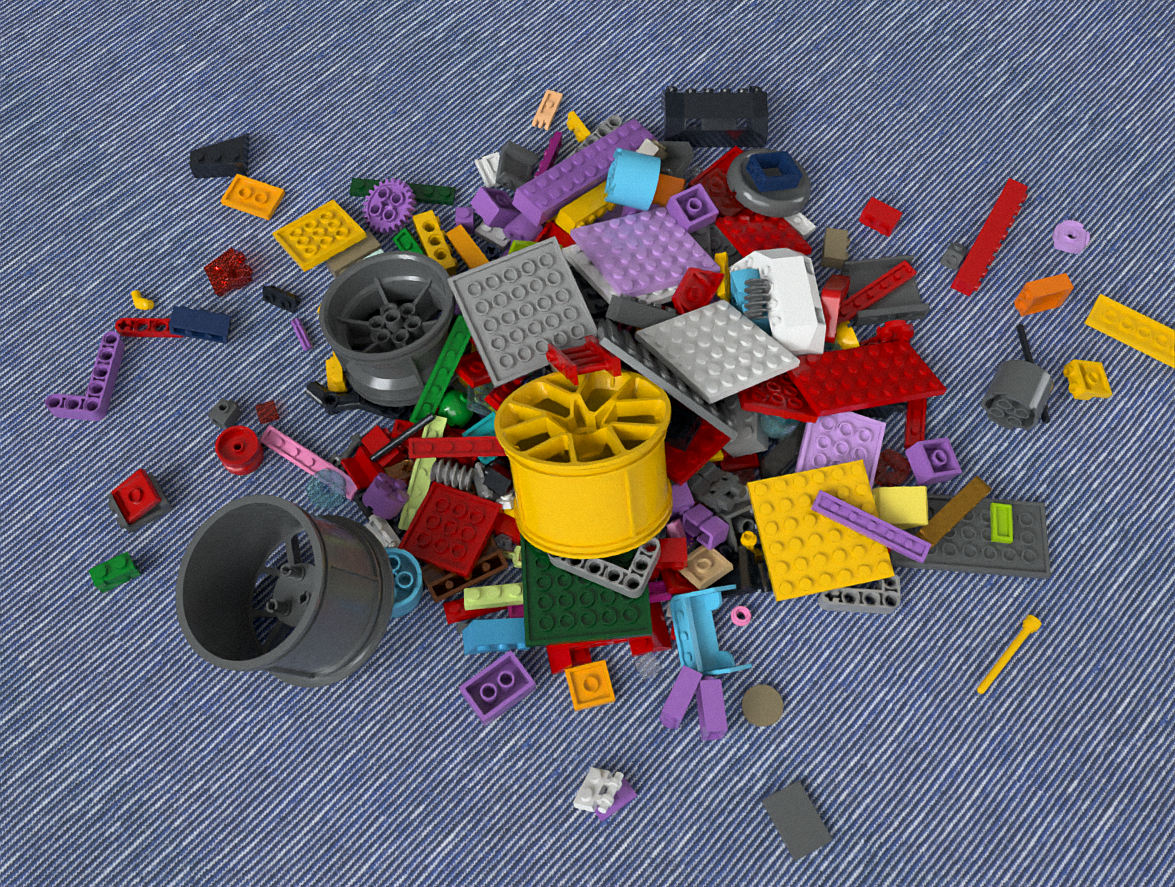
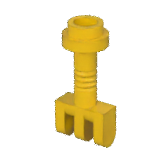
(748, 540)

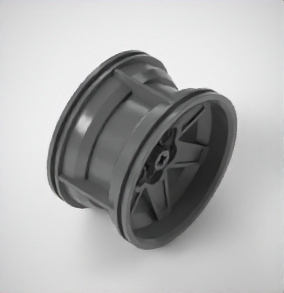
(389, 309)

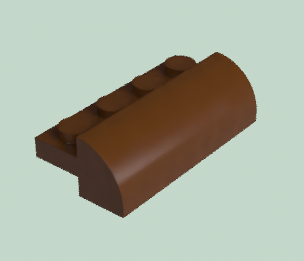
(444, 584)

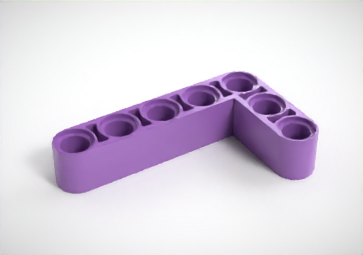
(97, 383)

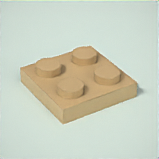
(705, 567)

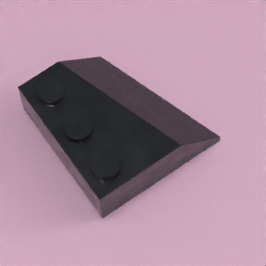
(221, 158)

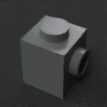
(225, 413)

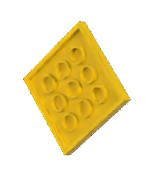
(319, 235)

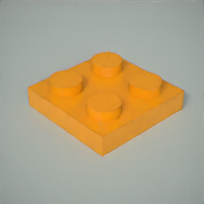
(589, 685)

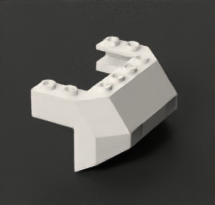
(792, 300)

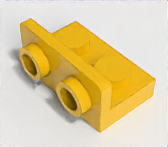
(335, 375)

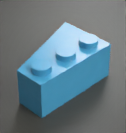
(494, 635)

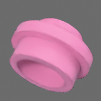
(740, 610)

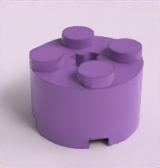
(522, 229)
(386, 496)

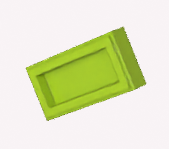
(1001, 523)

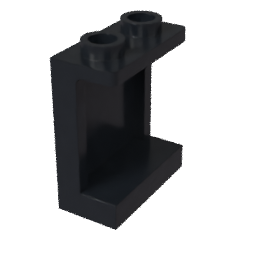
(742, 575)

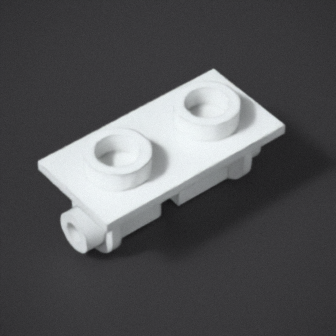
(383, 532)

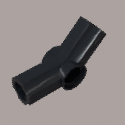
(323, 397)

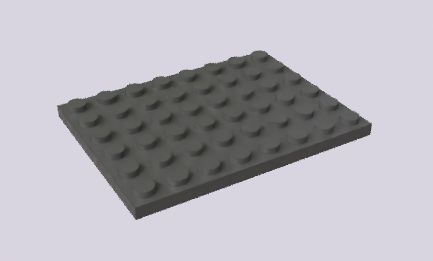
(647, 364)

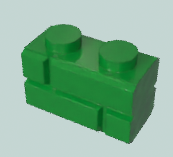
(114, 572)

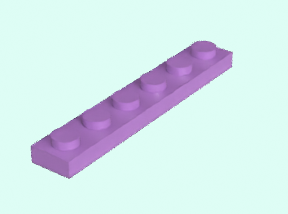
(870, 526)

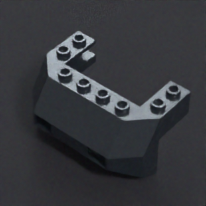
(718, 115)

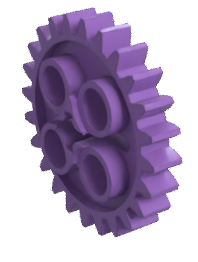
(389, 206)

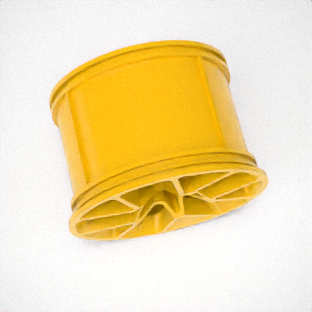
(588, 462)

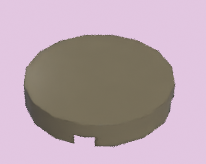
(762, 705)

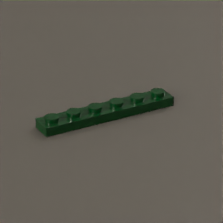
(424, 193)

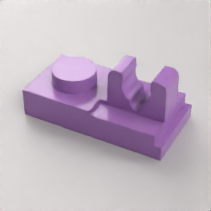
(621, 798)

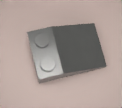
(740, 519)

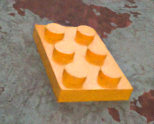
(253, 197)

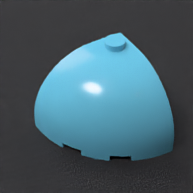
(737, 287)

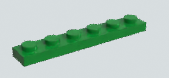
(442, 370)

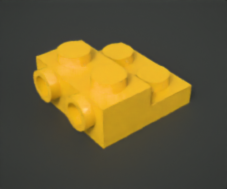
(1087, 379)

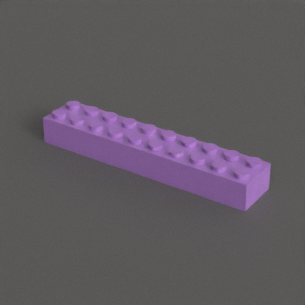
(576, 175)

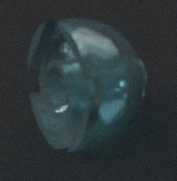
(777, 426)

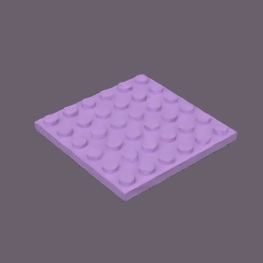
(642, 251)

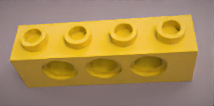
(429, 222)

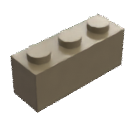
(352, 255)

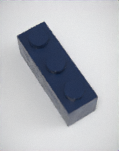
(200, 324)

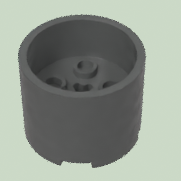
(1017, 394)

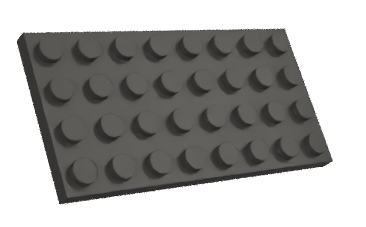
(970, 548)

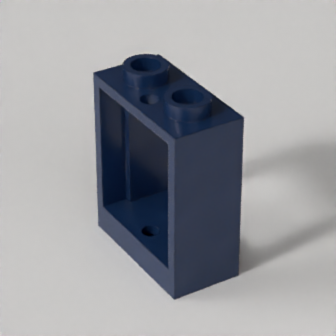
(790, 175)

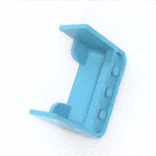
(697, 633)

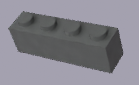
(637, 312)

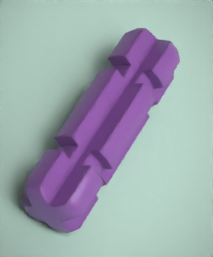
(301, 334)

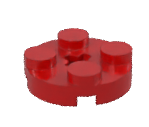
(895, 331)

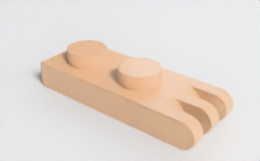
(547, 109)

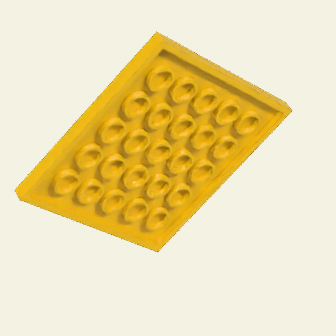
(807, 549)

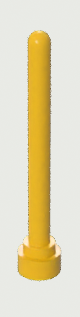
(1030, 625)

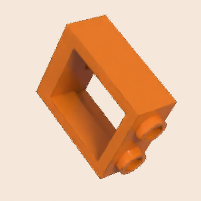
(1043, 294)

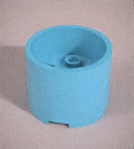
(632, 179)
(408, 581)

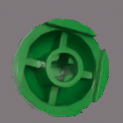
(454, 408)

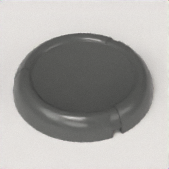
(771, 203)

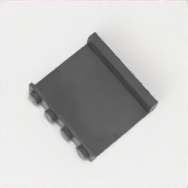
(898, 305)

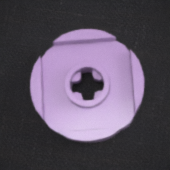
(1069, 245)

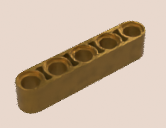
(954, 511)

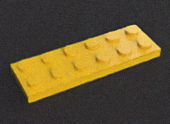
(1133, 329)

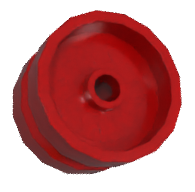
(239, 450)

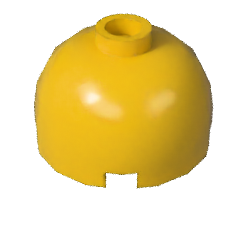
(846, 336)

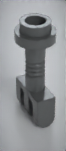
(356, 440)

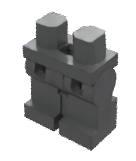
(716, 488)

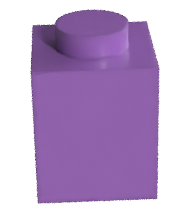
(466, 218)

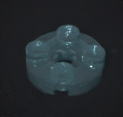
(337, 489)

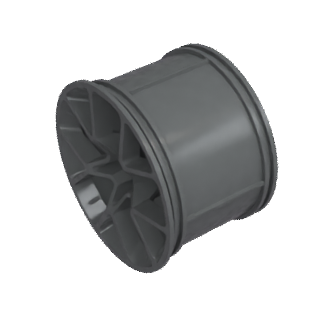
(335, 604)

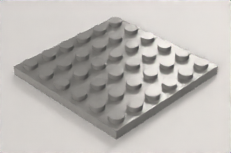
(520, 308)

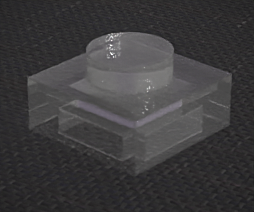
(647, 666)

